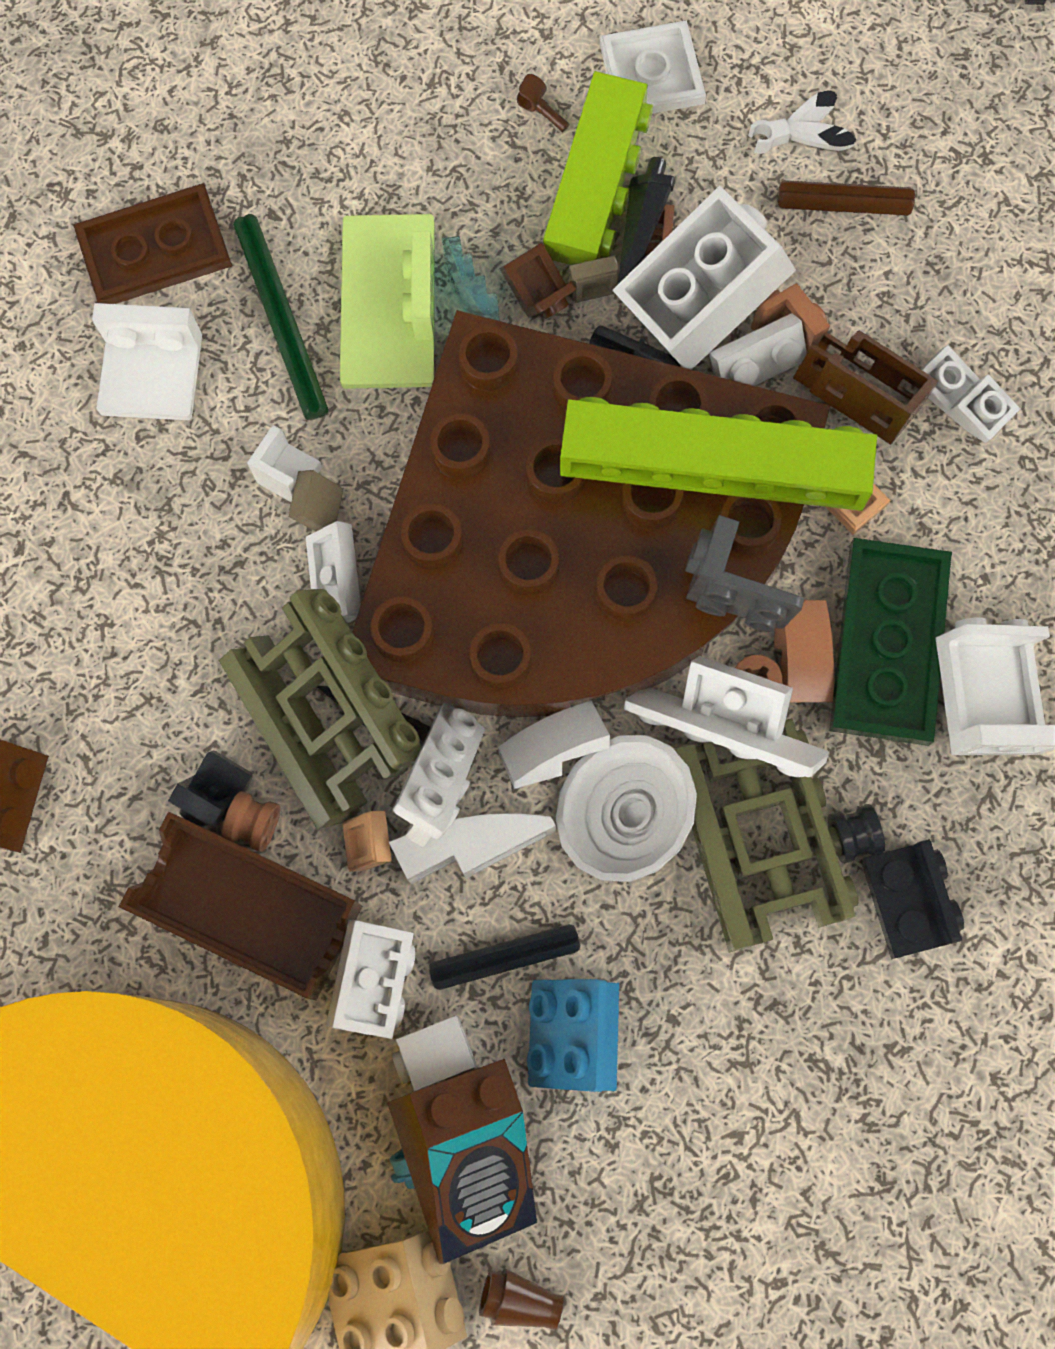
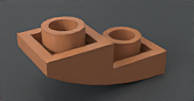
(808, 653)

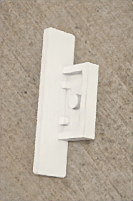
(734, 712)
(439, 775)

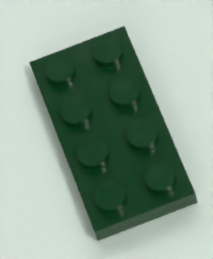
(888, 642)

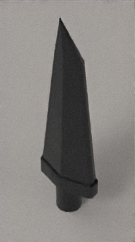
(645, 205)

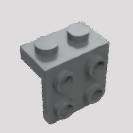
(725, 592)

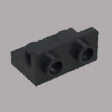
(913, 899)

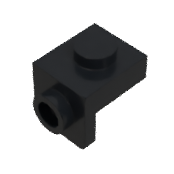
(211, 790)

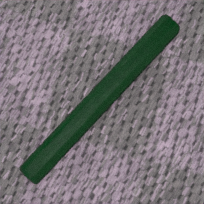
(280, 317)

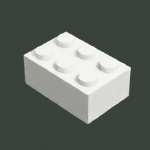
(705, 278)

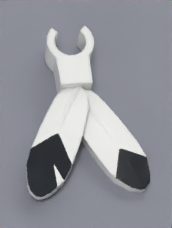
(805, 127)

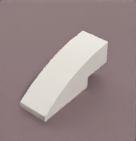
(473, 843)

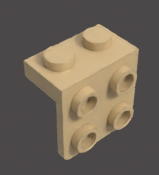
(395, 1297)

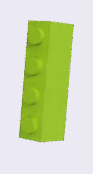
(597, 169)

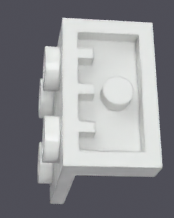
(147, 361)

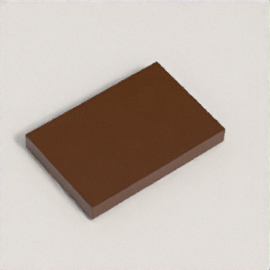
(152, 245)

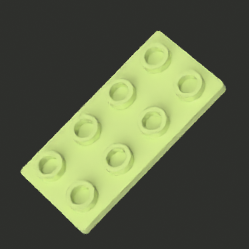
(388, 301)

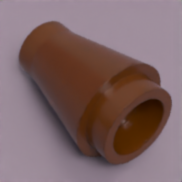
(519, 1302)

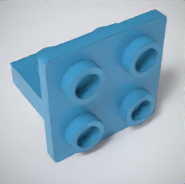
(573, 1035)

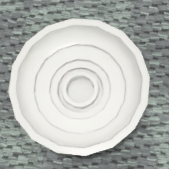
(626, 809)

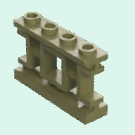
(292, 725)
(725, 844)

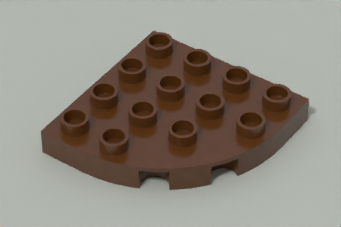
(541, 585)

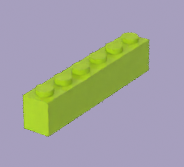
(718, 454)

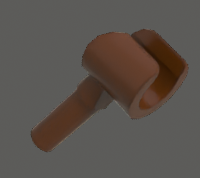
(530, 98)

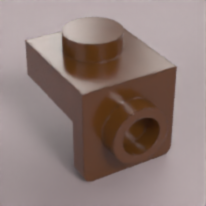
(537, 282)

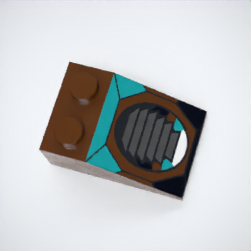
(468, 1159)

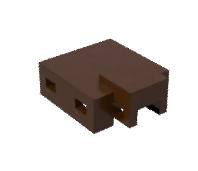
(857, 396)

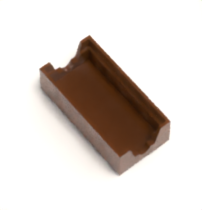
(243, 907)

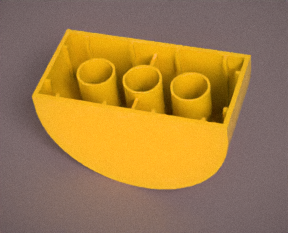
(165, 1173)

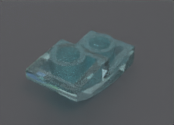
(468, 290)

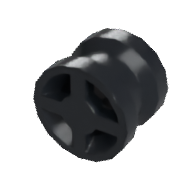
(858, 832)

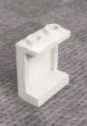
(993, 688)

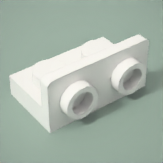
(371, 979)

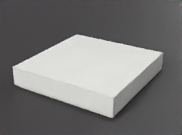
(662, 59)

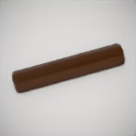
(846, 197)

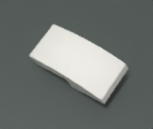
(972, 402)
(542, 747)

